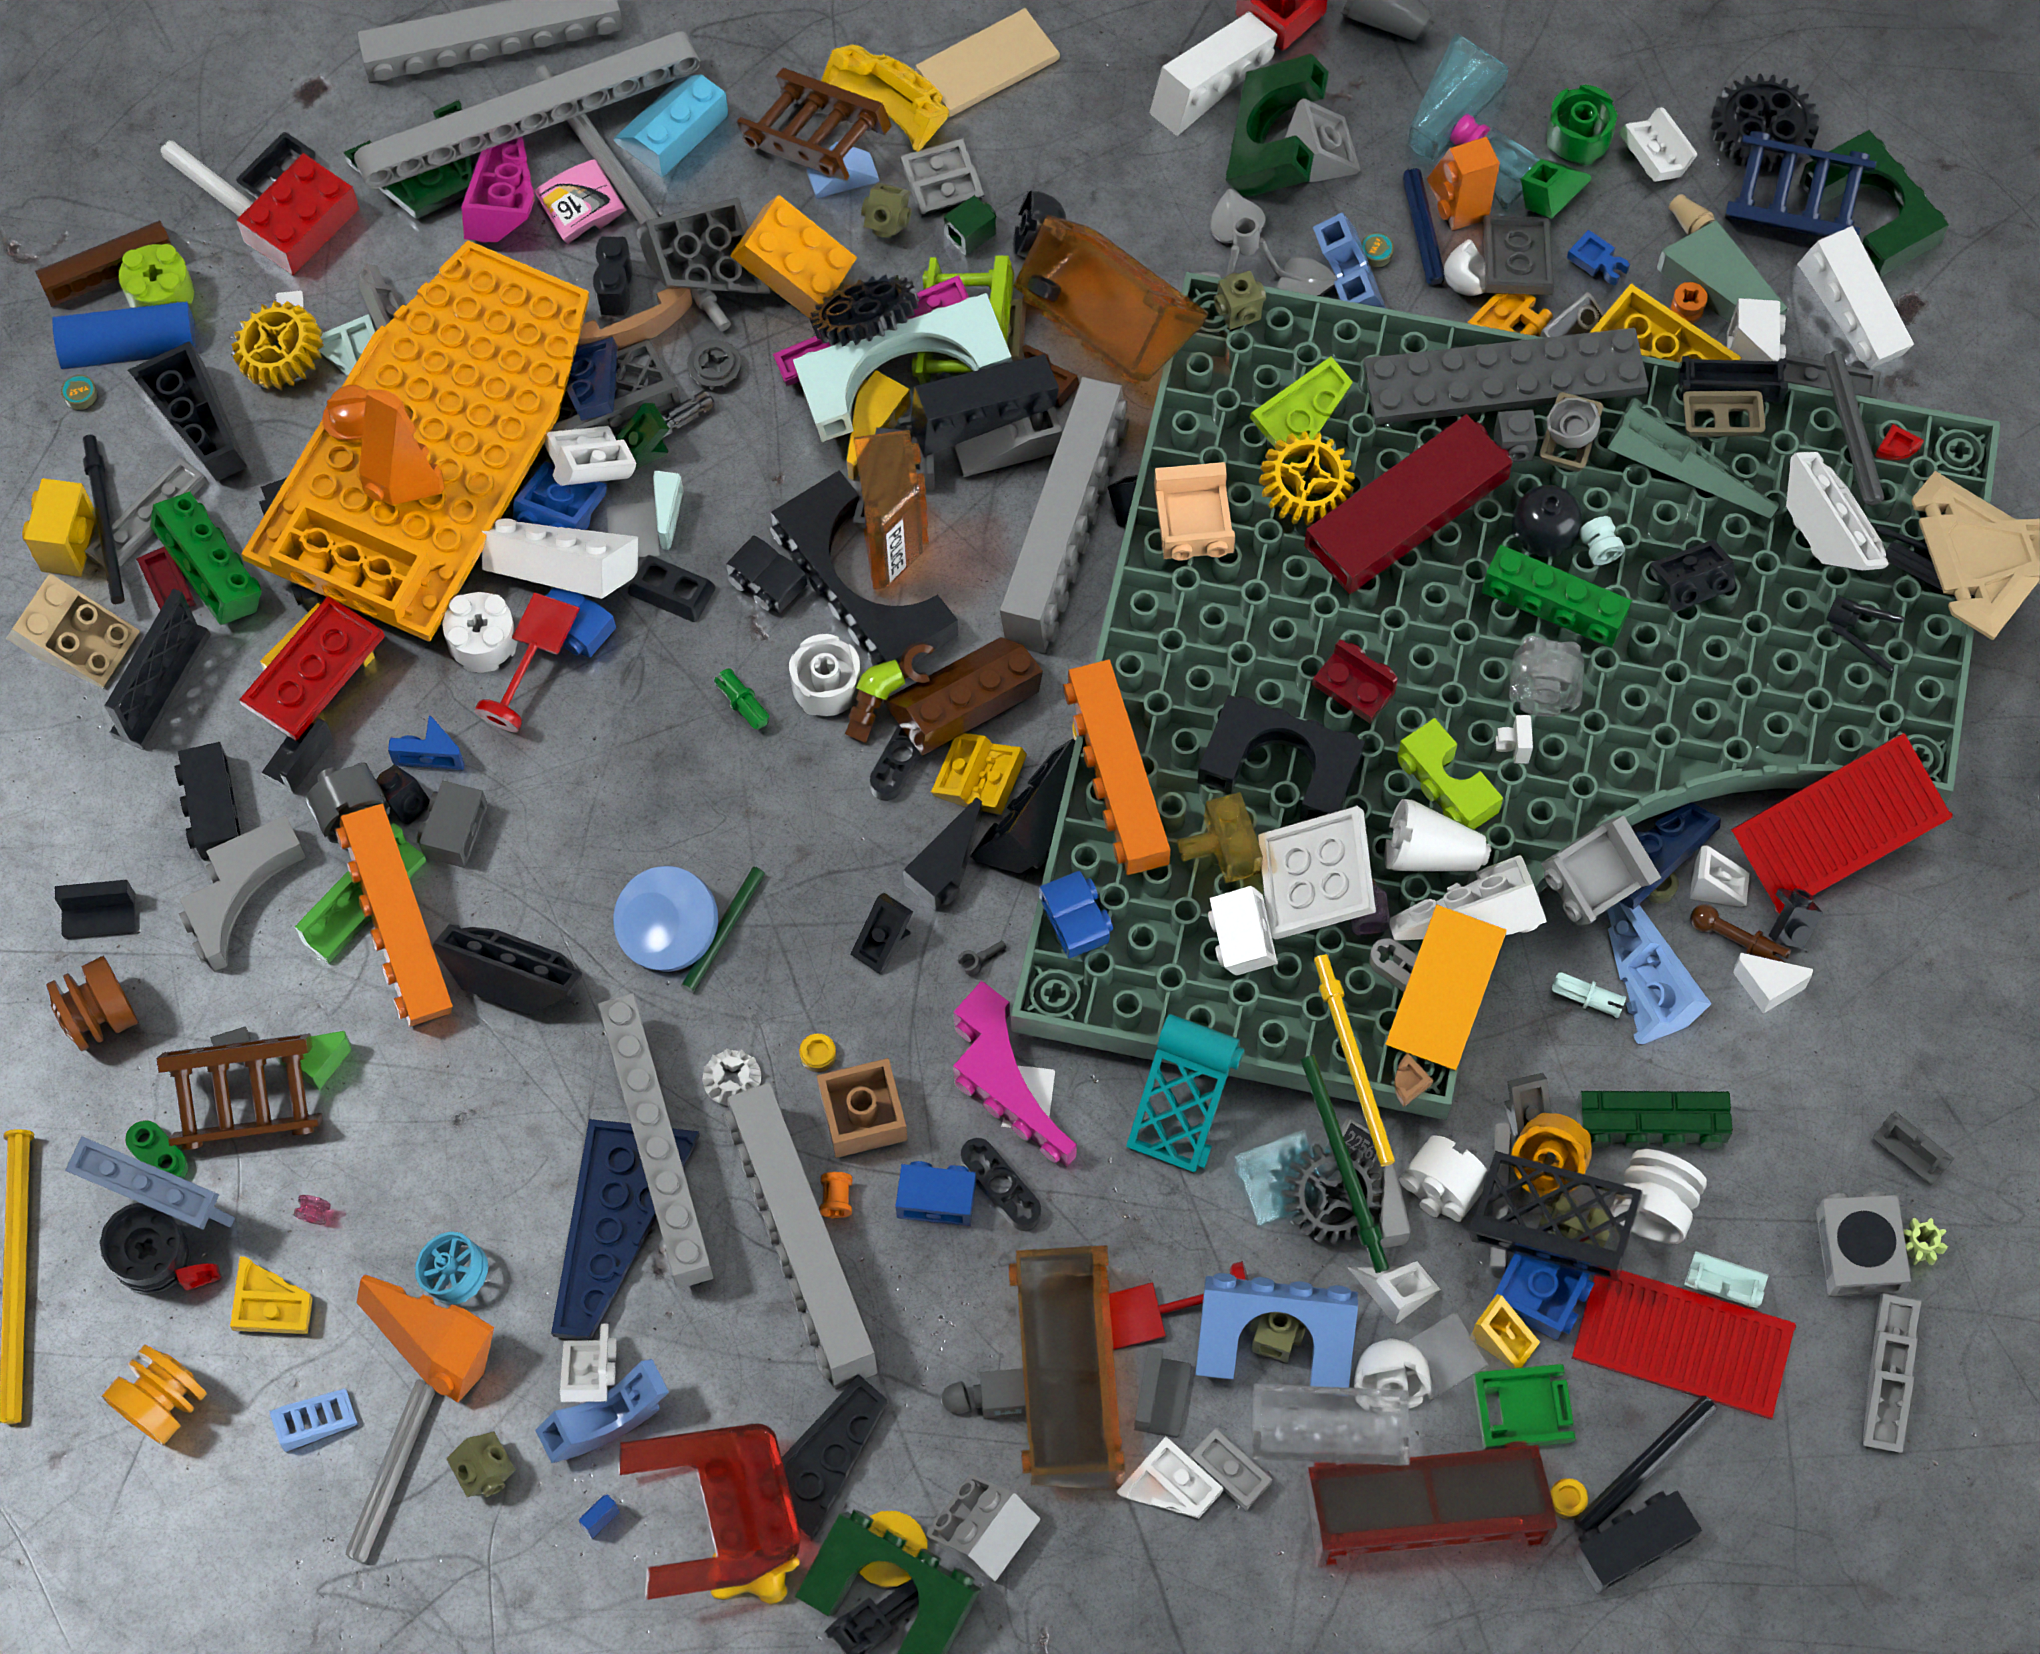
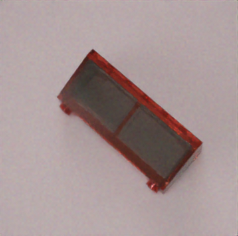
(1430, 1503)

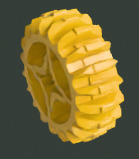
(260, 357)
(1334, 482)

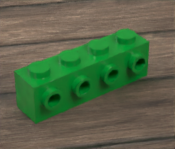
(205, 558)
(1556, 596)

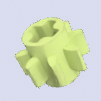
(1924, 1232)

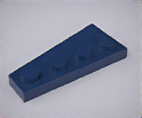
(1673, 843)

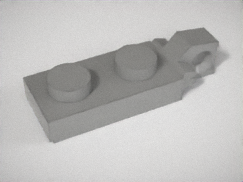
(380, 298)

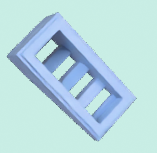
(305, 1436)

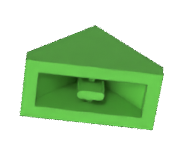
(324, 1057)

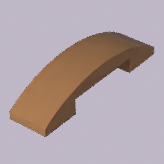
(645, 325)

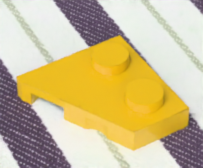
(268, 1302)

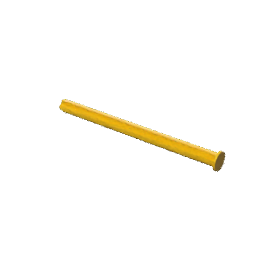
(14, 1275)

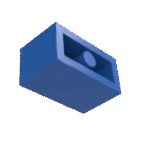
(936, 1193)

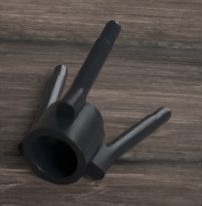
(1848, 613)

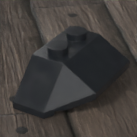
(505, 967)

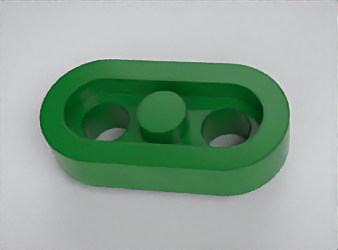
(156, 1148)

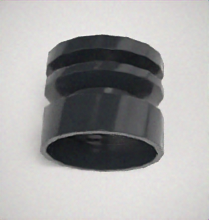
(141, 1229)

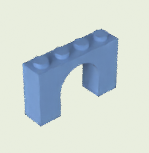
(1234, 1302)

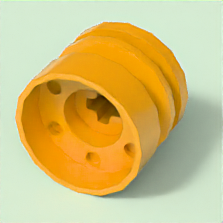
(154, 1394)

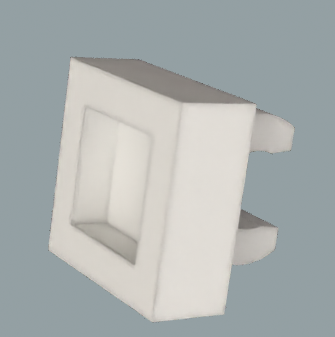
(1516, 739)

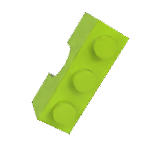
(1464, 801)

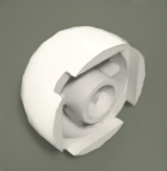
(1396, 1367)

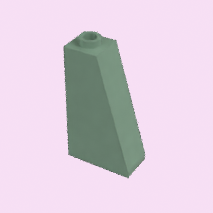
(1719, 267)

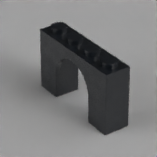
(1247, 726)

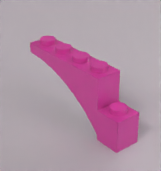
(993, 1076)

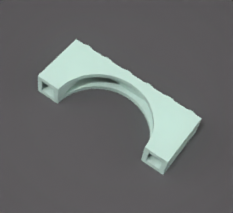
(835, 373)

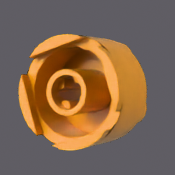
(1557, 1135)

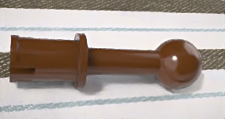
(1706, 919)

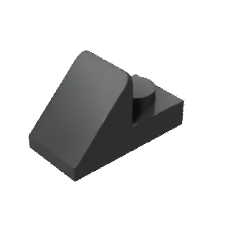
(1528, 1098)

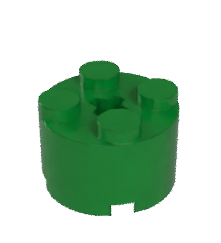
(1581, 124)

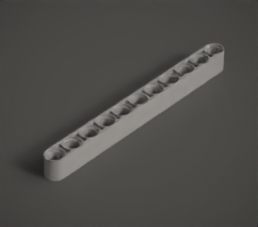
(526, 110)

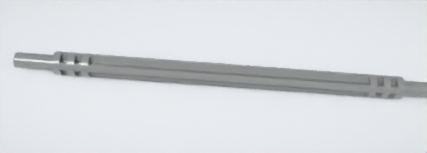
(631, 194)

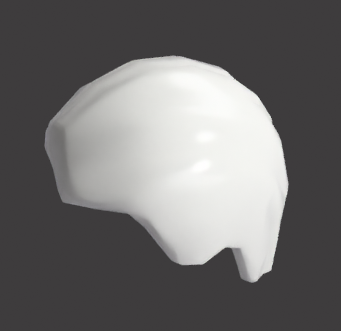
(1465, 270)

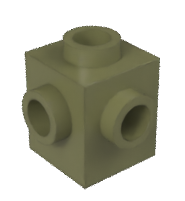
(886, 210)
(1239, 299)
(1276, 1334)
(481, 1465)

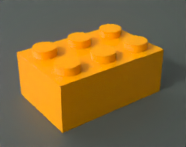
(793, 255)

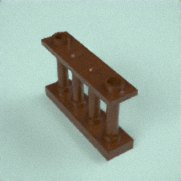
(816, 98)
(217, 1061)

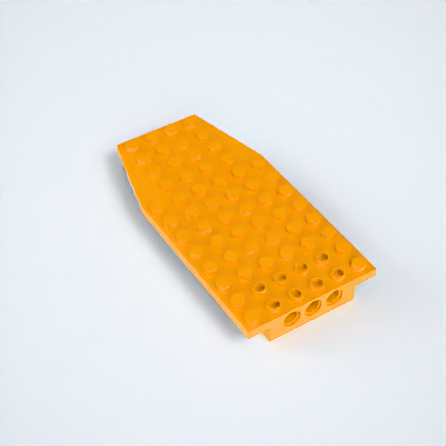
(483, 382)

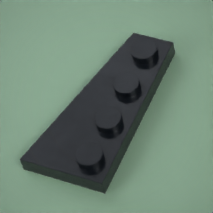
(828, 1450)

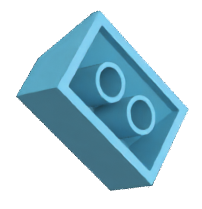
(674, 123)

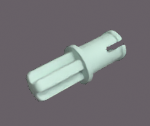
(1587, 994)

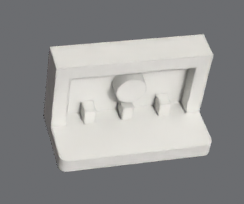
(1659, 146)
(587, 1368)

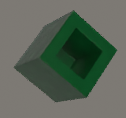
(970, 225)

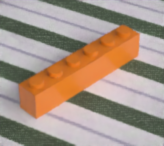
(1118, 767)
(395, 915)

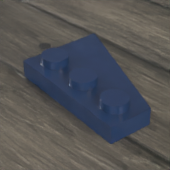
(593, 378)

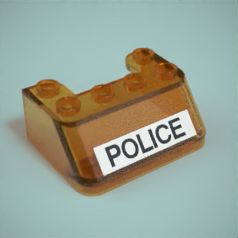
(892, 504)

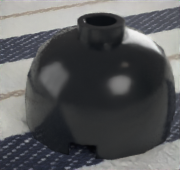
(1033, 212)
(1547, 520)

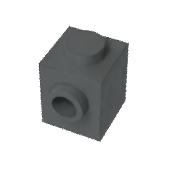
(1516, 434)

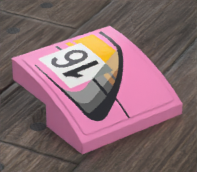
(579, 200)

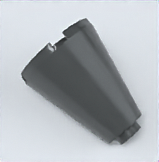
(1398, 17)

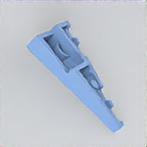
(1657, 983)

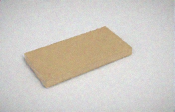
(989, 61)

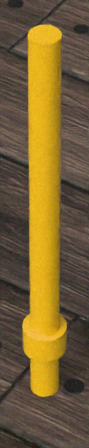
(1332, 993)

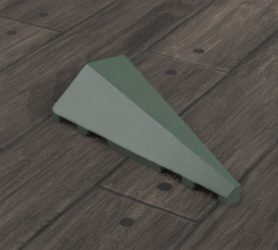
(1668, 451)

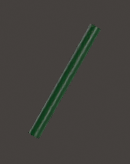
(723, 929)

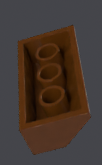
(965, 693)

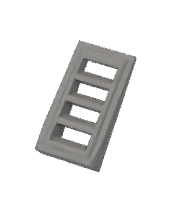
(1392, 1214)

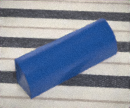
(122, 334)

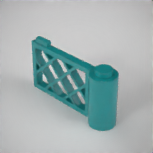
(1205, 1053)

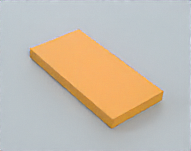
(1446, 987)

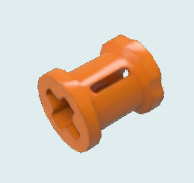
(836, 1195)

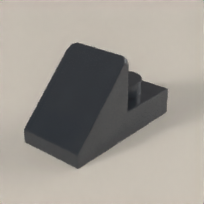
(882, 933)

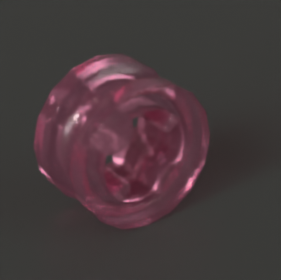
(312, 1209)

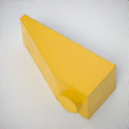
(878, 404)

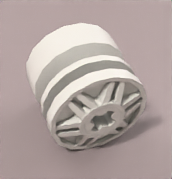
(1669, 1193)

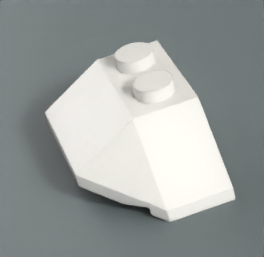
(1831, 516)

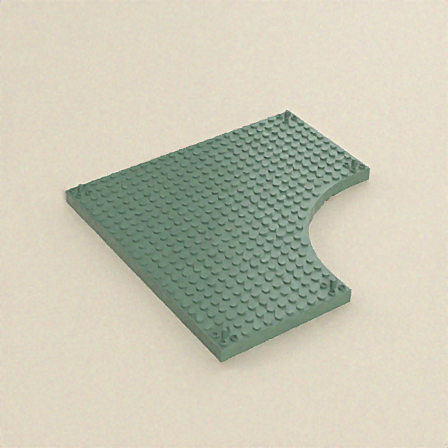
(1673, 714)

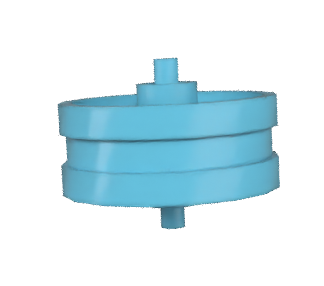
(436, 1262)

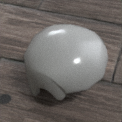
(1573, 422)

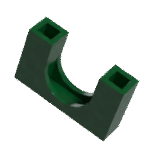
(1266, 95)
(1918, 222)
(855, 1543)

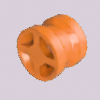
(1688, 310)

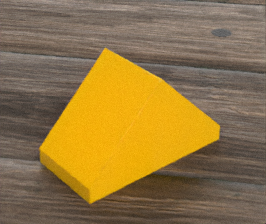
(1505, 1334)

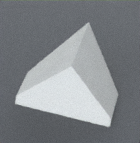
(1397, 1289)

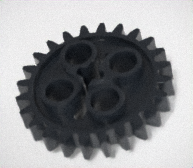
(1733, 120)
(864, 310)

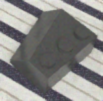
(696, 248)

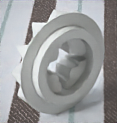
(730, 1059)

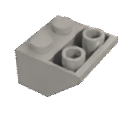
(983, 1526)

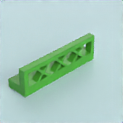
(339, 914)

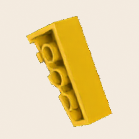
(1660, 330)

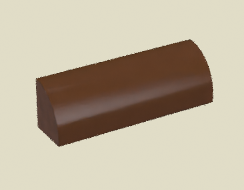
(96, 265)

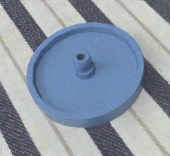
(665, 918)

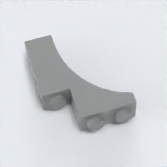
(236, 873)

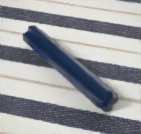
(1423, 226)

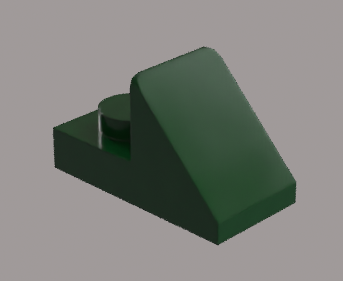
(645, 434)

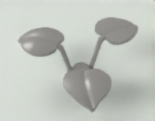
(1241, 223)

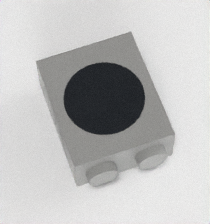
(1863, 1244)

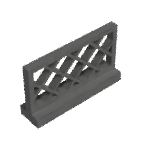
(662, 394)

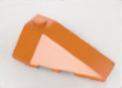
(391, 458)
(440, 1343)

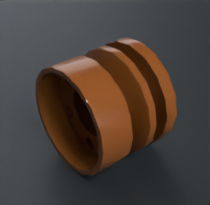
(91, 1003)

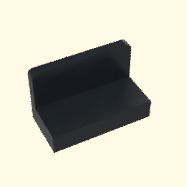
(296, 758)
(96, 909)

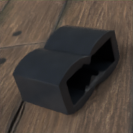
(612, 275)
(766, 574)

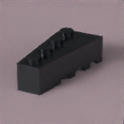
(188, 401)

